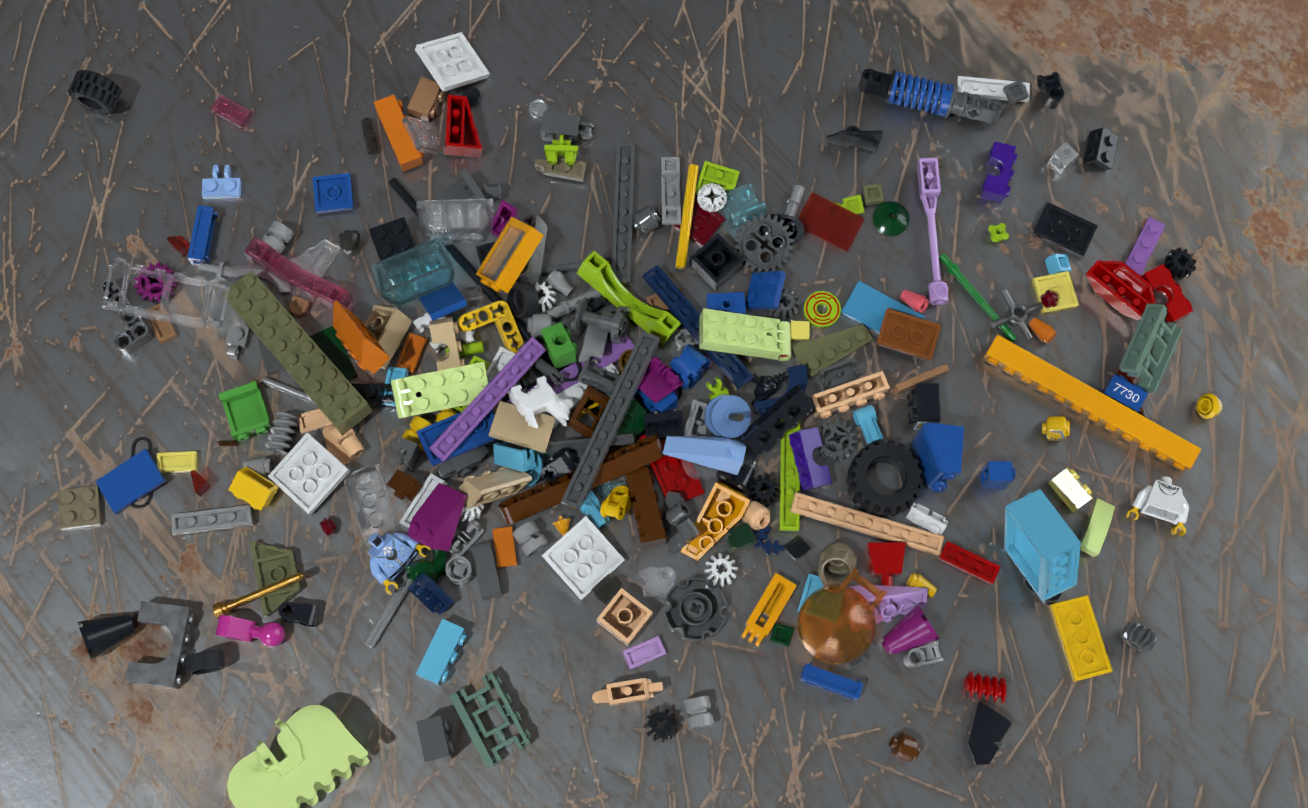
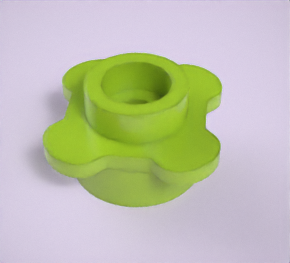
(998, 237)

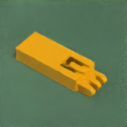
(771, 604)

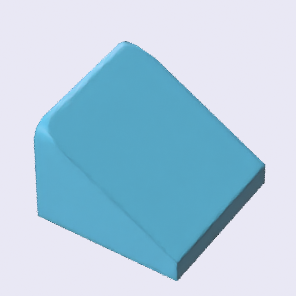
(1057, 263)

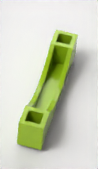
(599, 275)

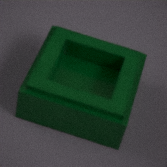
(781, 635)

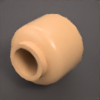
(756, 516)

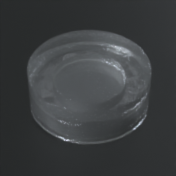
(537, 108)

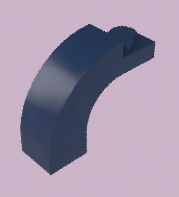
(797, 375)

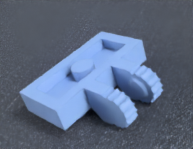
(221, 187)

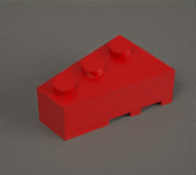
(460, 131)

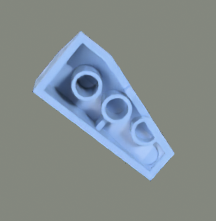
(714, 452)

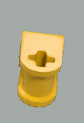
(616, 503)

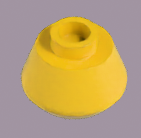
(1209, 406)

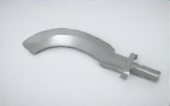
(242, 270)

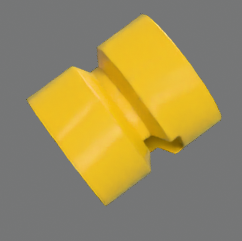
(416, 424)

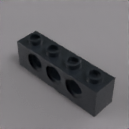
(779, 410)

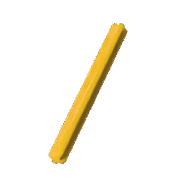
(686, 216)

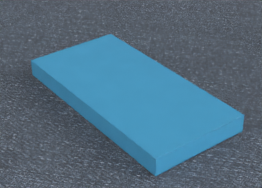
(869, 307)

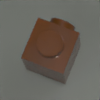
(404, 485)

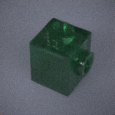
(740, 537)

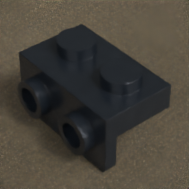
(1101, 148)
(664, 424)

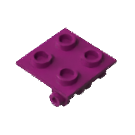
(659, 380)

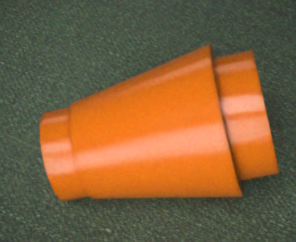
(1042, 330)

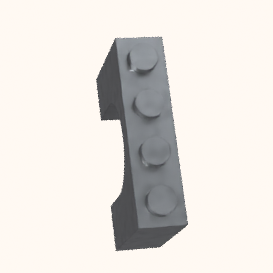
(169, 671)

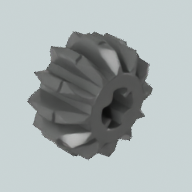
(791, 303)
(1139, 637)

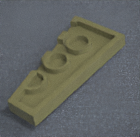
(830, 349)

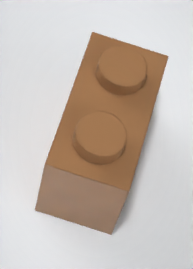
(425, 100)

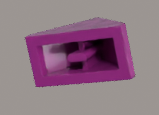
(502, 217)

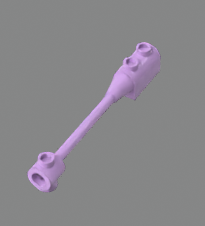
(929, 192)

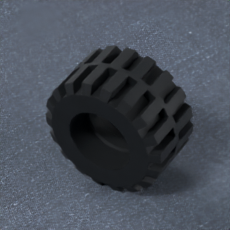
(94, 91)

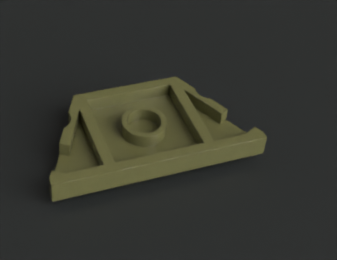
(271, 566)

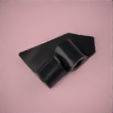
(853, 137)
(986, 734)

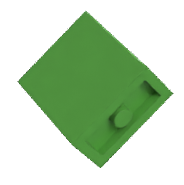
(245, 411)

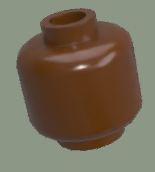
(904, 747)

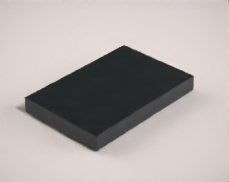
(1064, 230)

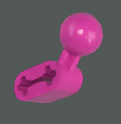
(244, 630)

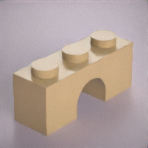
(445, 332)

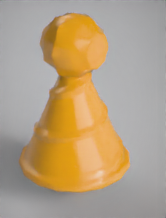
(562, 525)

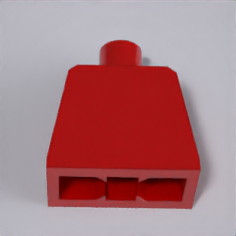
(885, 560)

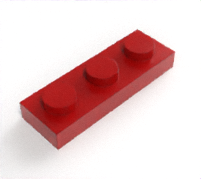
(969, 562)

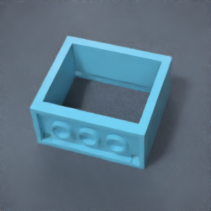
(1041, 545)

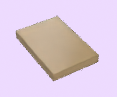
(512, 428)

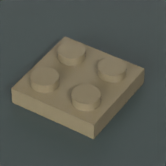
(79, 507)

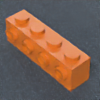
(391, 117)

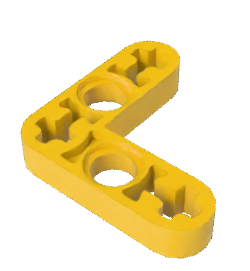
(499, 320)

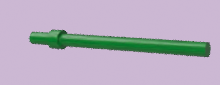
(954, 270)

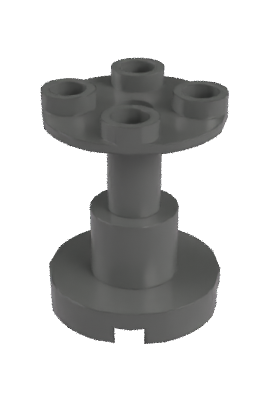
(615, 323)

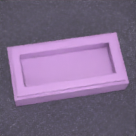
(644, 652)

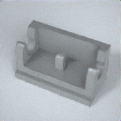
(593, 344)
(696, 422)

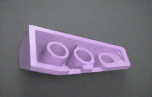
(896, 601)

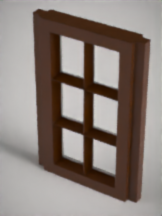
(582, 428)

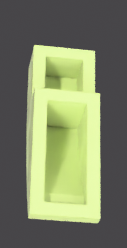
(1096, 527)

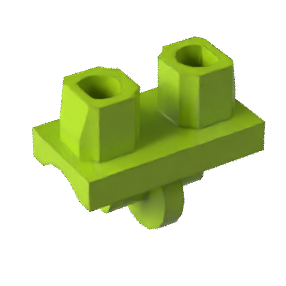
(561, 148)

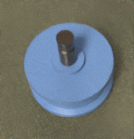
(727, 416)

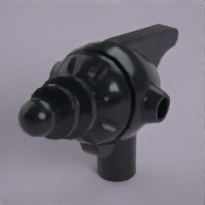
(767, 385)

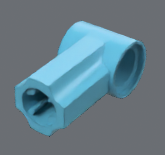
(866, 419)
(592, 510)

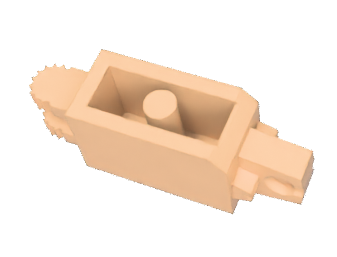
(627, 692)

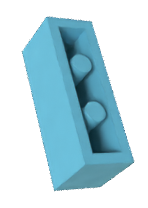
(441, 652)

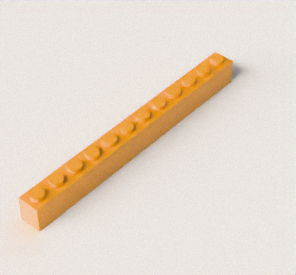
(1092, 403)

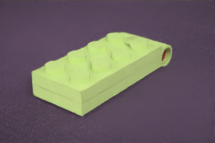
(744, 335)
(439, 389)

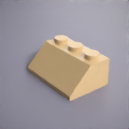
(388, 328)
(493, 486)

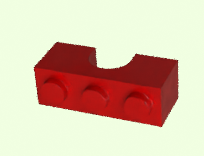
(1177, 305)

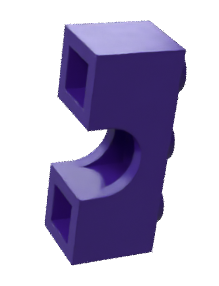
(1002, 158)
(810, 474)

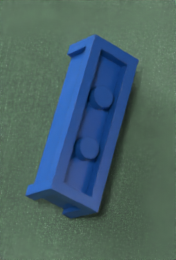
(202, 235)
(831, 682)

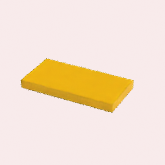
(1080, 638)

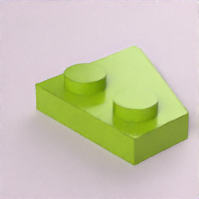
(719, 175)

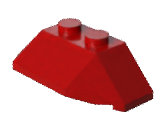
(1121, 287)

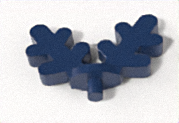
(768, 547)

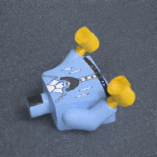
(391, 555)

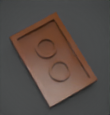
(908, 334)

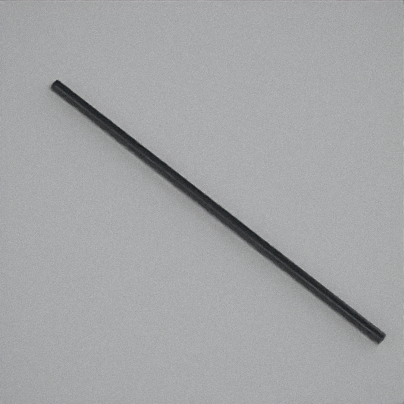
(471, 271)

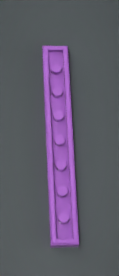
(610, 355)
(487, 399)

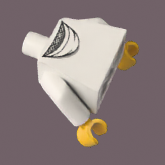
(1163, 502)

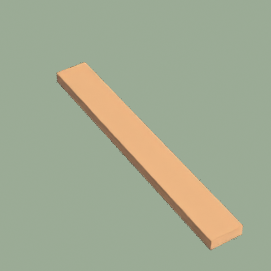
(866, 523)

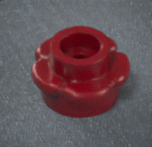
(1049, 299)
(327, 526)

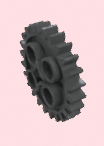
(774, 230)

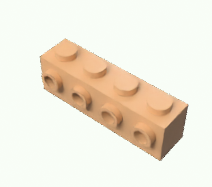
(850, 394)

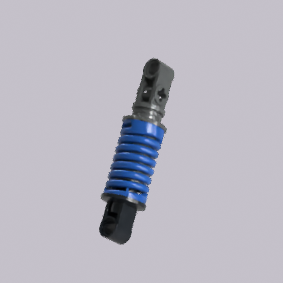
(939, 97)

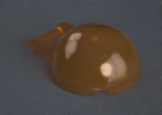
(838, 621)

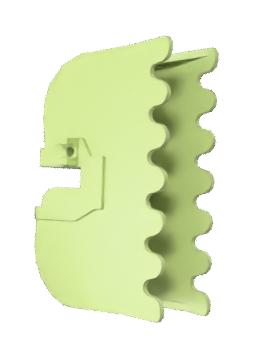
(315, 753)

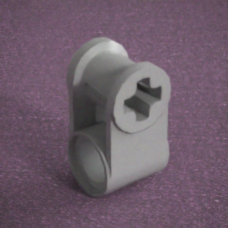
(927, 655)

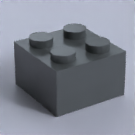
(434, 739)

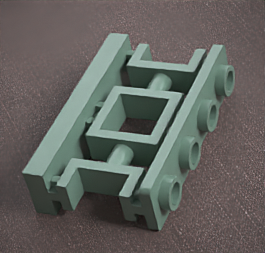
(1151, 331)
(477, 727)

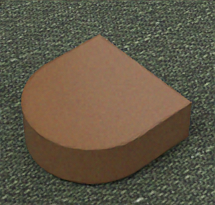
(298, 306)

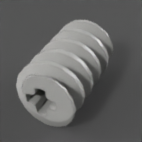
(280, 433)

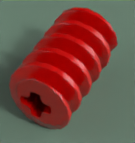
(984, 685)

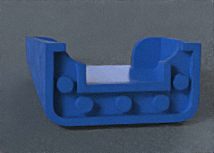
(939, 453)

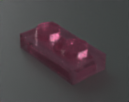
(231, 111)

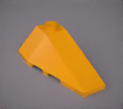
(719, 514)

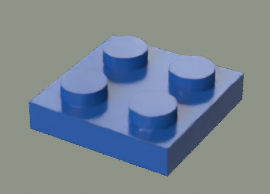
(333, 193)
(765, 290)

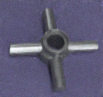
(1014, 321)

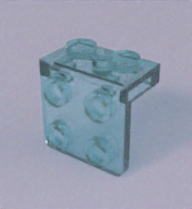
(742, 204)

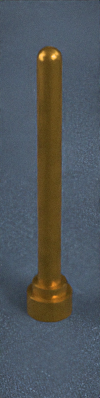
(224, 608)

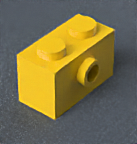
(253, 488)

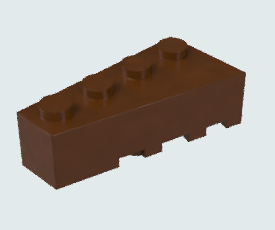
(645, 508)

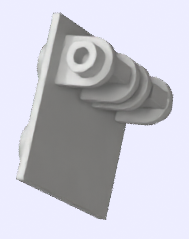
(464, 536)

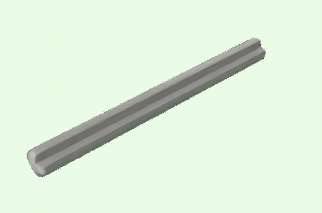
(392, 605)

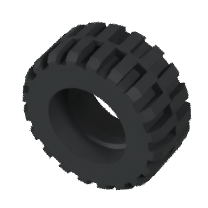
(898, 458)

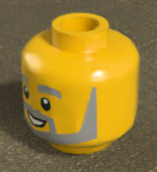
(1056, 428)

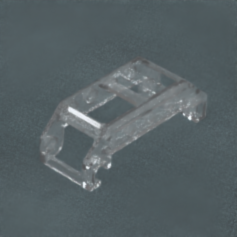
(162, 315)

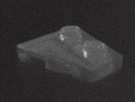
(318, 259)

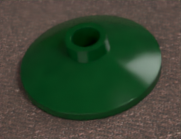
(887, 225)

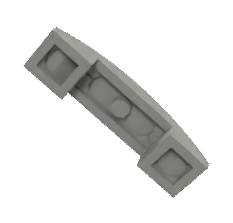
(670, 190)

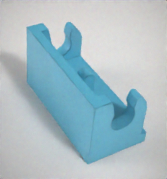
(513, 458)

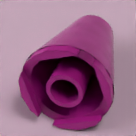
(910, 632)

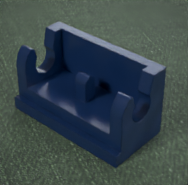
(430, 594)

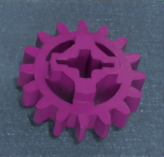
(152, 291)

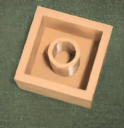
(624, 617)

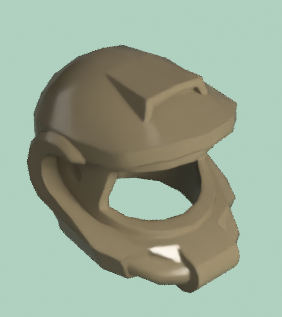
(837, 559)

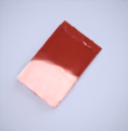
(830, 222)

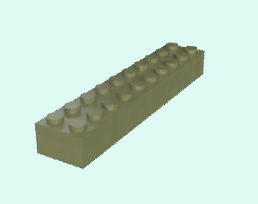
(297, 353)

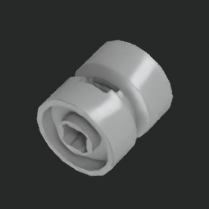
(277, 236)
(531, 540)
(459, 571)
(698, 711)

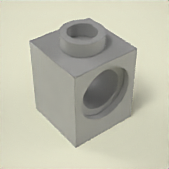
(1063, 158)

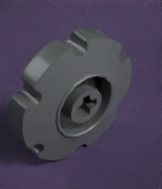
(697, 594)

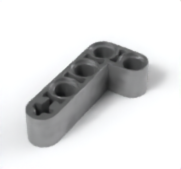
(533, 267)
(133, 327)

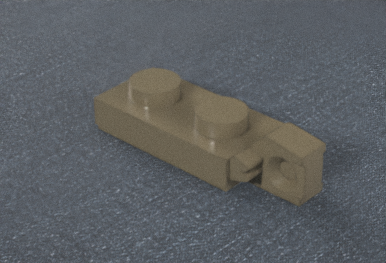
(561, 170)

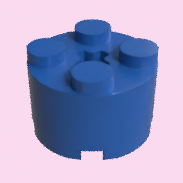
(690, 366)

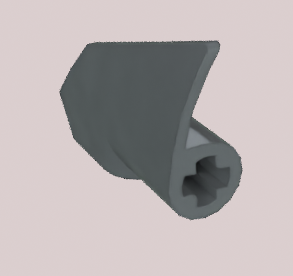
(677, 521)

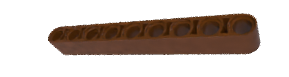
(551, 493)

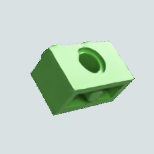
(558, 345)

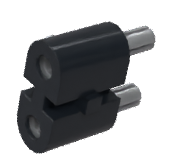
(742, 480)

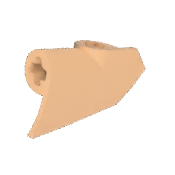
(343, 447)

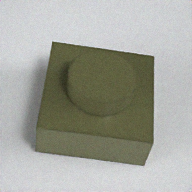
(872, 194)

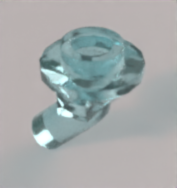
(606, 488)

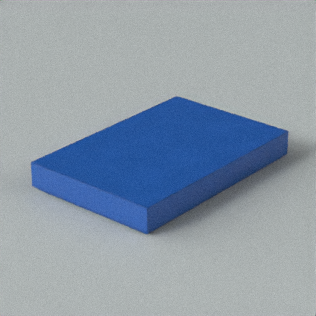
(443, 302)
(130, 481)

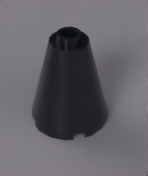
(106, 633)

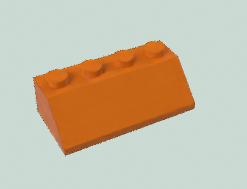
(358, 339)

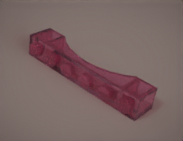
(281, 267)

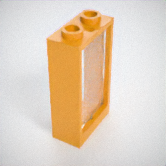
(509, 255)

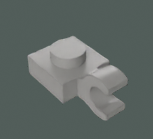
(237, 339)

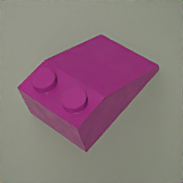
(438, 518)

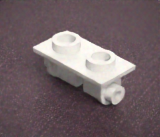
(919, 515)

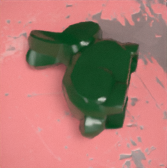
(432, 569)

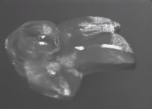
(655, 584)

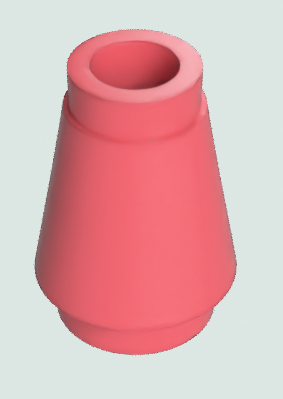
(915, 301)

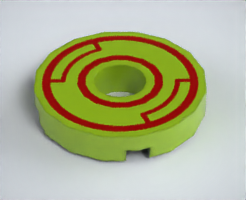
(824, 299)

